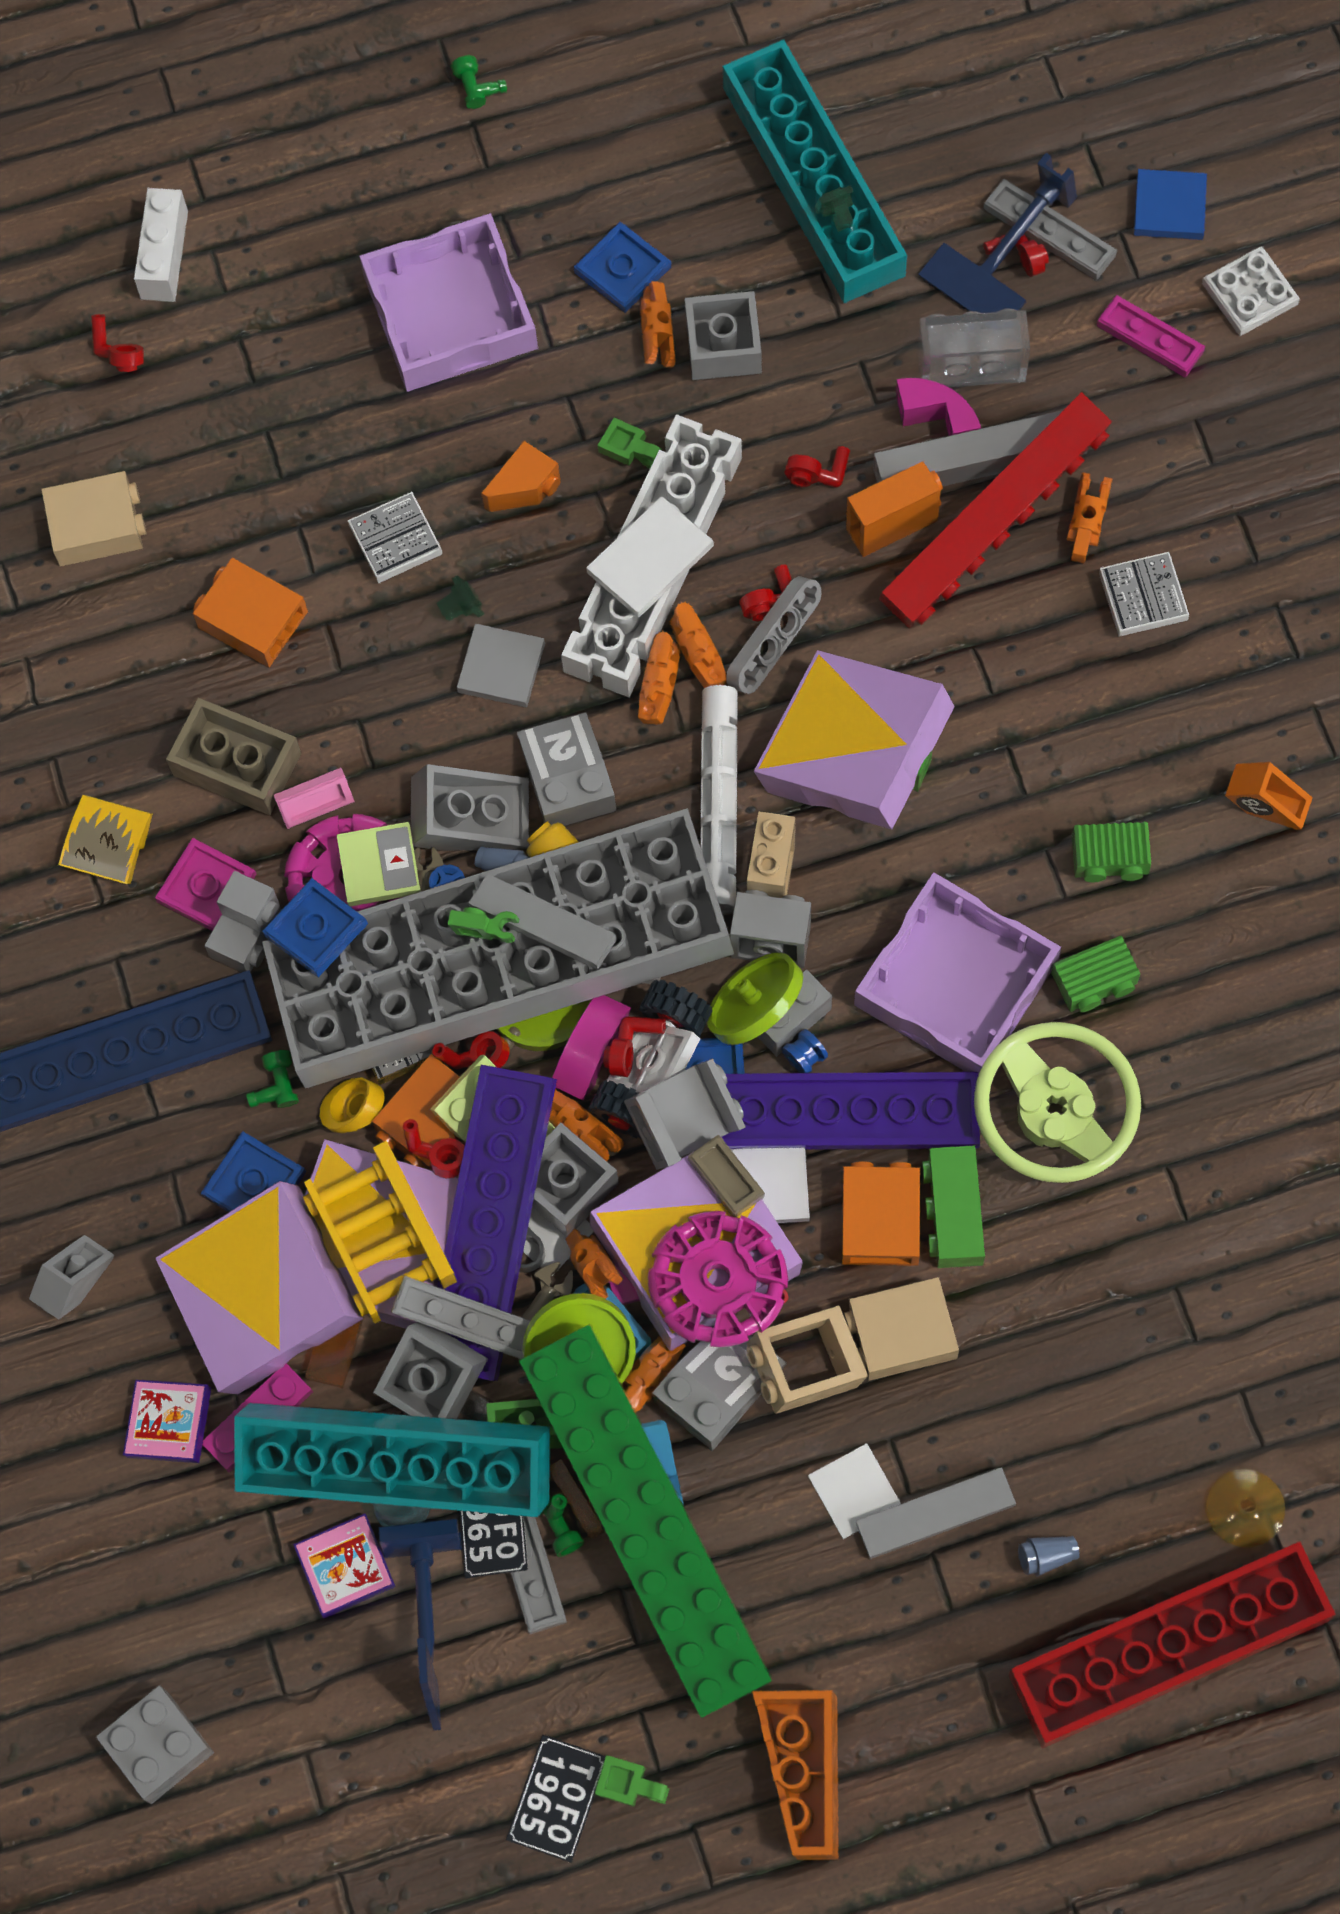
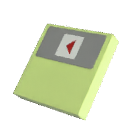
(378, 864)

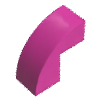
(930, 401)
(585, 1049)

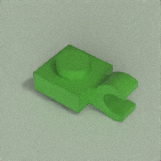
(627, 442)
(476, 924)
(624, 1781)

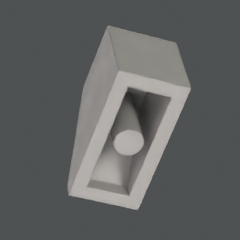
(69, 1276)

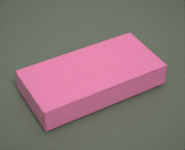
(314, 798)

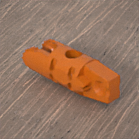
(657, 325)
(1085, 530)
(697, 646)
(659, 679)
(584, 1125)
(592, 1262)
(649, 1372)

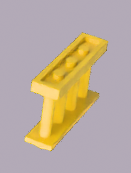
(399, 1201)

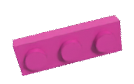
(280, 1389)

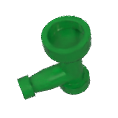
(465, 69)
(281, 1092)
(566, 1540)

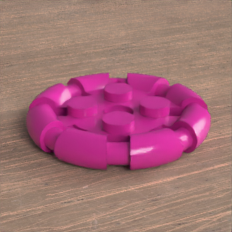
(328, 867)
(709, 1299)

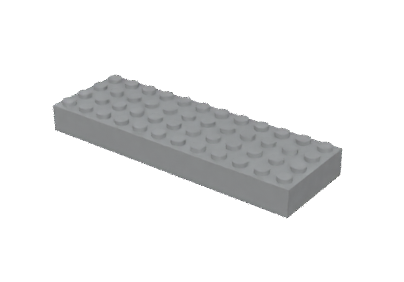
(422, 985)

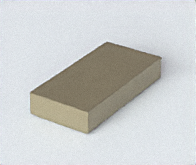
(726, 1176)

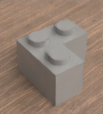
(245, 911)

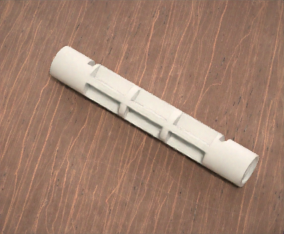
(719, 791)

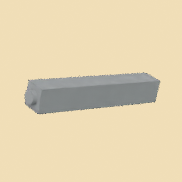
(965, 454)

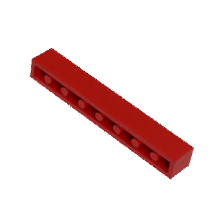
(995, 510)

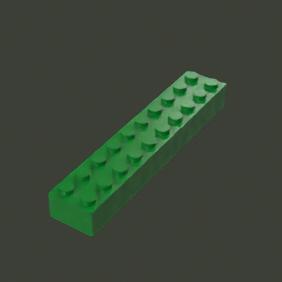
(646, 1521)

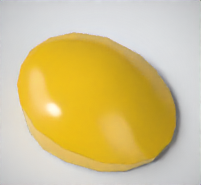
(351, 1105)

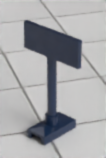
(974, 285)
(420, 1543)

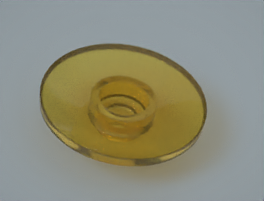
(1235, 1524)

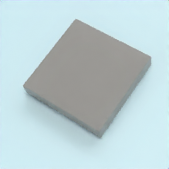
(501, 665)

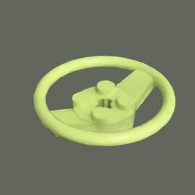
(1039, 1087)

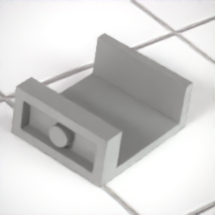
(685, 1112)

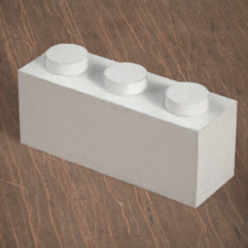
(161, 244)

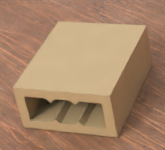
(93, 518)
(902, 1328)

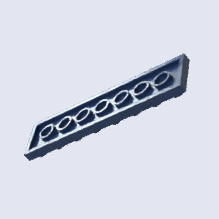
(130, 1049)

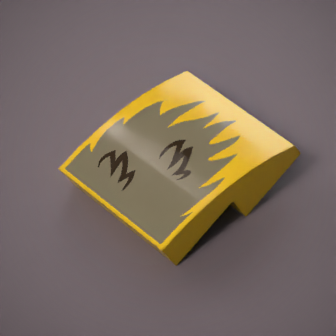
(105, 839)

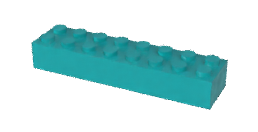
(810, 161)
(392, 1459)

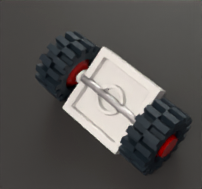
(654, 1055)

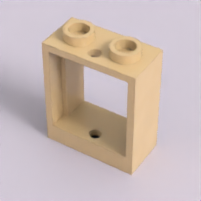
(772, 854)
(840, 1349)

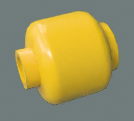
(549, 838)

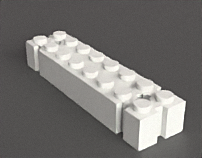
(693, 481)

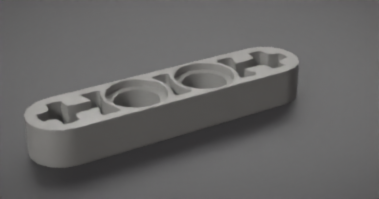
(751, 669)

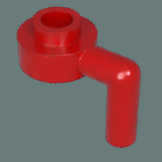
(1032, 255)
(123, 356)
(805, 470)
(759, 602)
(483, 1044)
(620, 1054)
(438, 1154)

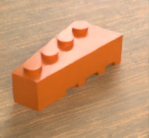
(804, 1762)

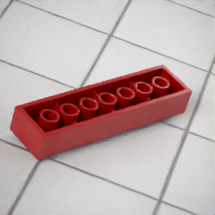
(1171, 1644)

